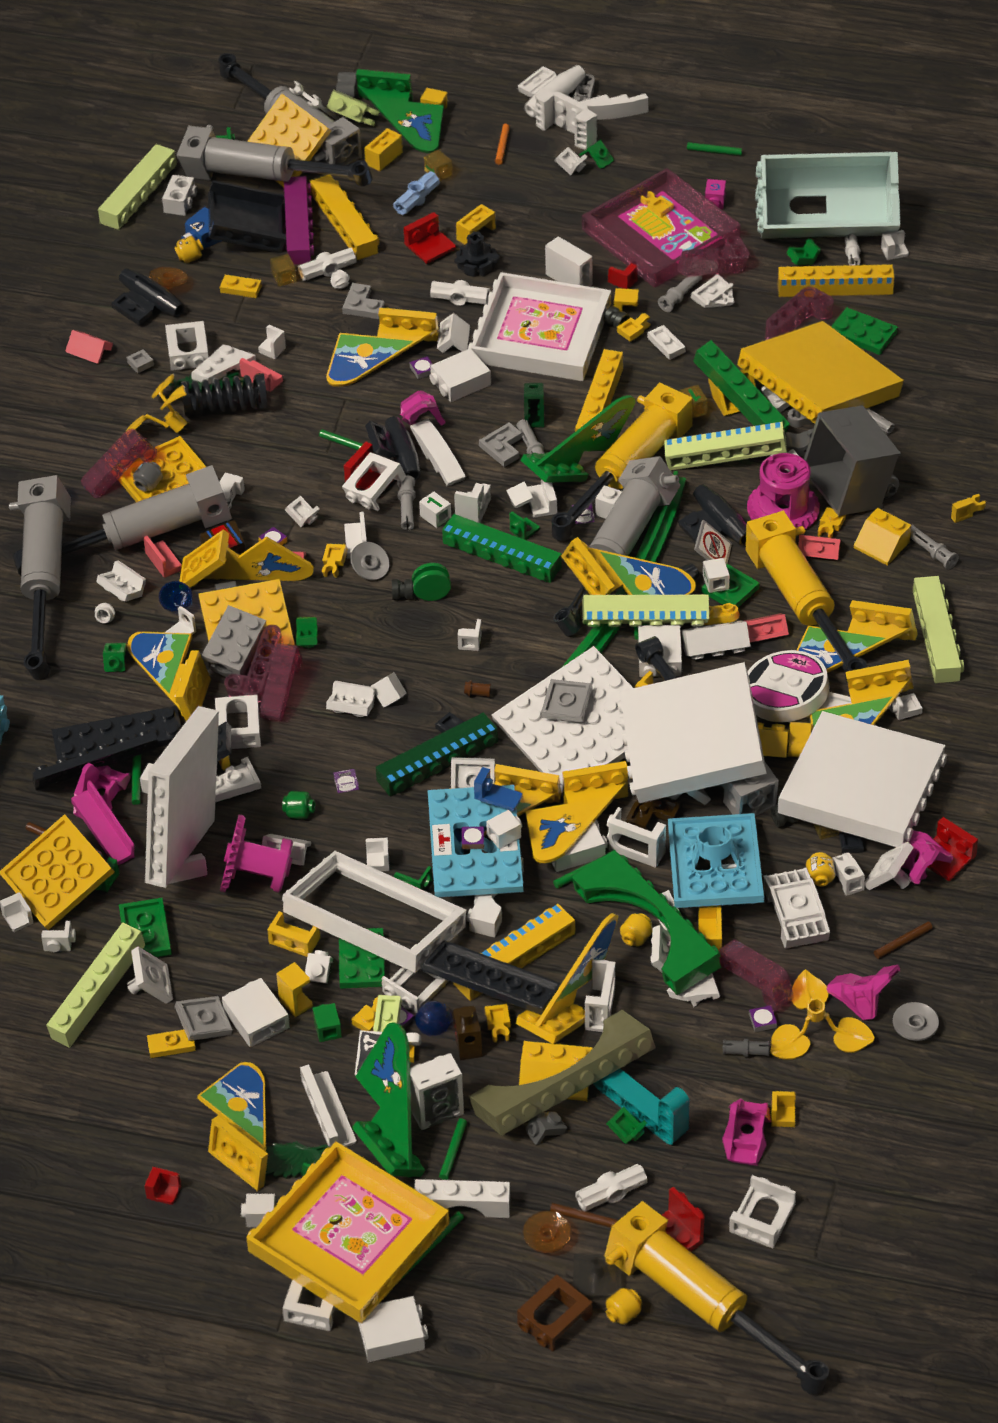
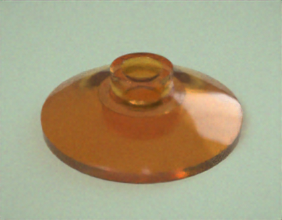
(168, 276)
(544, 1224)

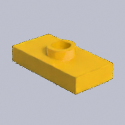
(169, 1043)

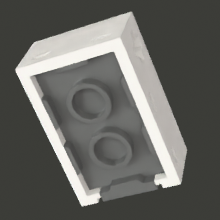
(436, 1091)

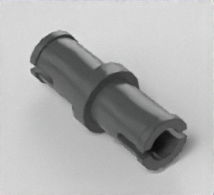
(746, 1047)

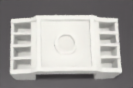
(568, 114)
(797, 907)

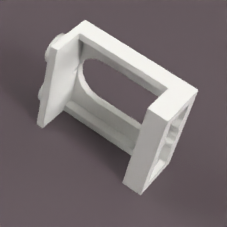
(186, 333)
(387, 468)
(241, 737)
(656, 839)
(409, 1001)
(600, 1007)
(756, 1230)
(306, 1314)

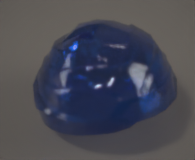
(175, 595)
(433, 1018)

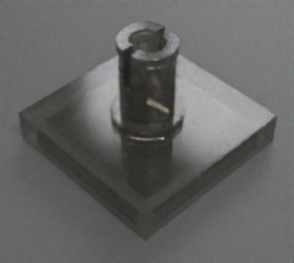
(595, 1276)

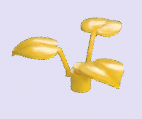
(172, 418)
(812, 995)

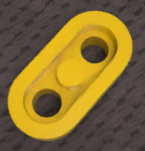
(722, 614)

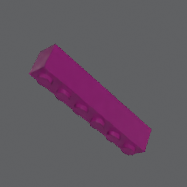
(298, 220)

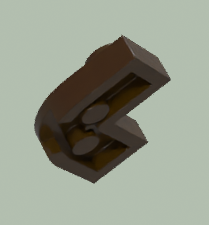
(662, 808)

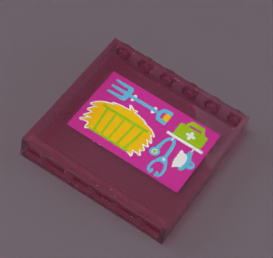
(654, 242)

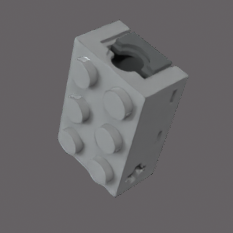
(233, 642)

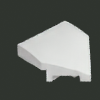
(714, 293)
(699, 991)

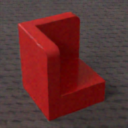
(625, 278)
(162, 1185)

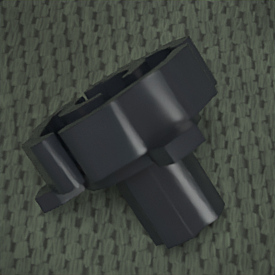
(478, 254)

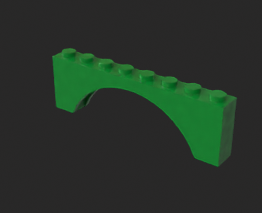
(615, 880)

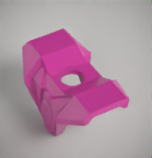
(417, 404)
(104, 778)
(929, 851)
(860, 992)
(746, 1147)

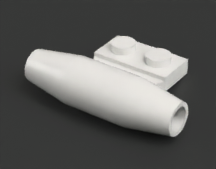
(547, 79)

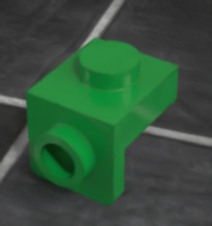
(805, 255)
(306, 631)
(626, 1126)

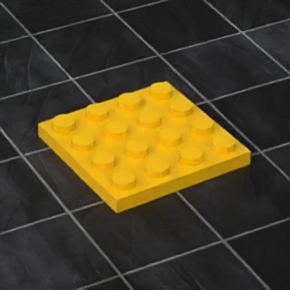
(291, 127)
(175, 462)
(258, 599)
(56, 872)

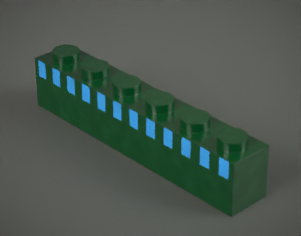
(436, 754)

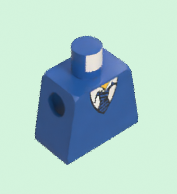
(199, 228)

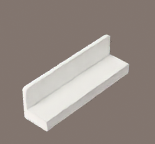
(327, 1107)

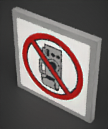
(711, 543)

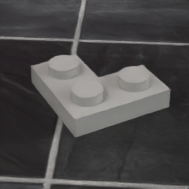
(359, 304)
(499, 444)

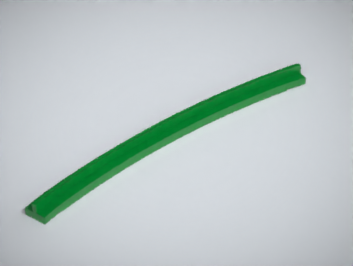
(650, 550)

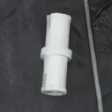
(852, 250)

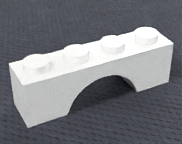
(486, 914)
(485, 1196)

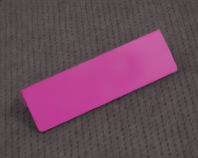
(103, 824)

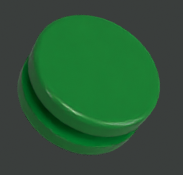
(431, 581)

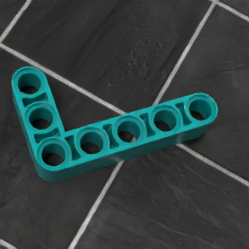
(664, 1117)

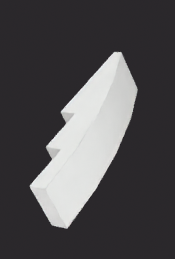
(617, 106)
(438, 452)

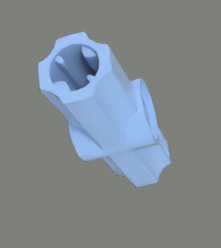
(416, 193)

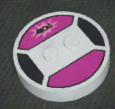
(788, 685)

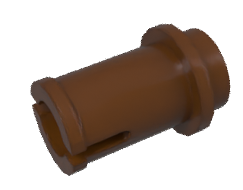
(479, 689)

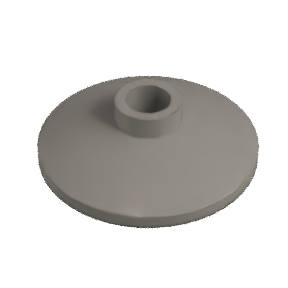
(372, 554)
(915, 1014)

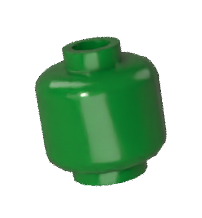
(298, 805)

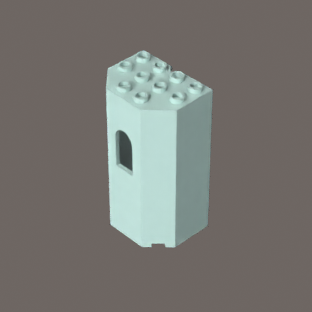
(857, 189)

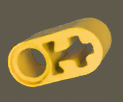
(798, 737)

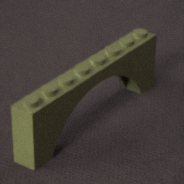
(511, 1106)

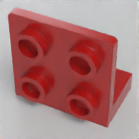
(426, 239)
(352, 464)
(958, 843)
(684, 1221)

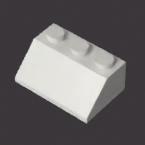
(715, 639)

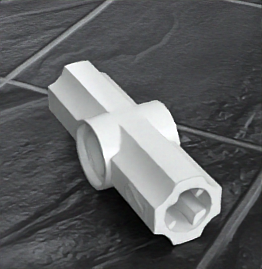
(327, 264)
(459, 292)
(611, 1187)

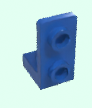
(493, 794)

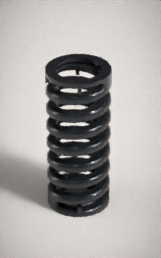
(227, 393)

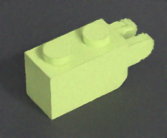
(350, 107)

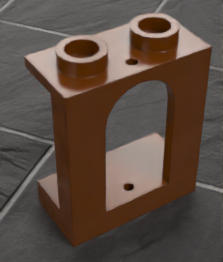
(546, 1335)

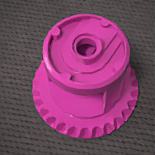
(786, 488)
(256, 859)

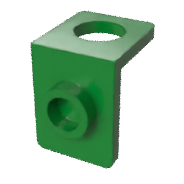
(599, 154)
(518, 526)
(417, 883)

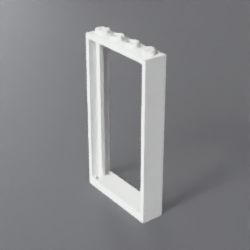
(411, 959)

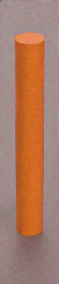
(502, 144)

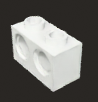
(179, 195)

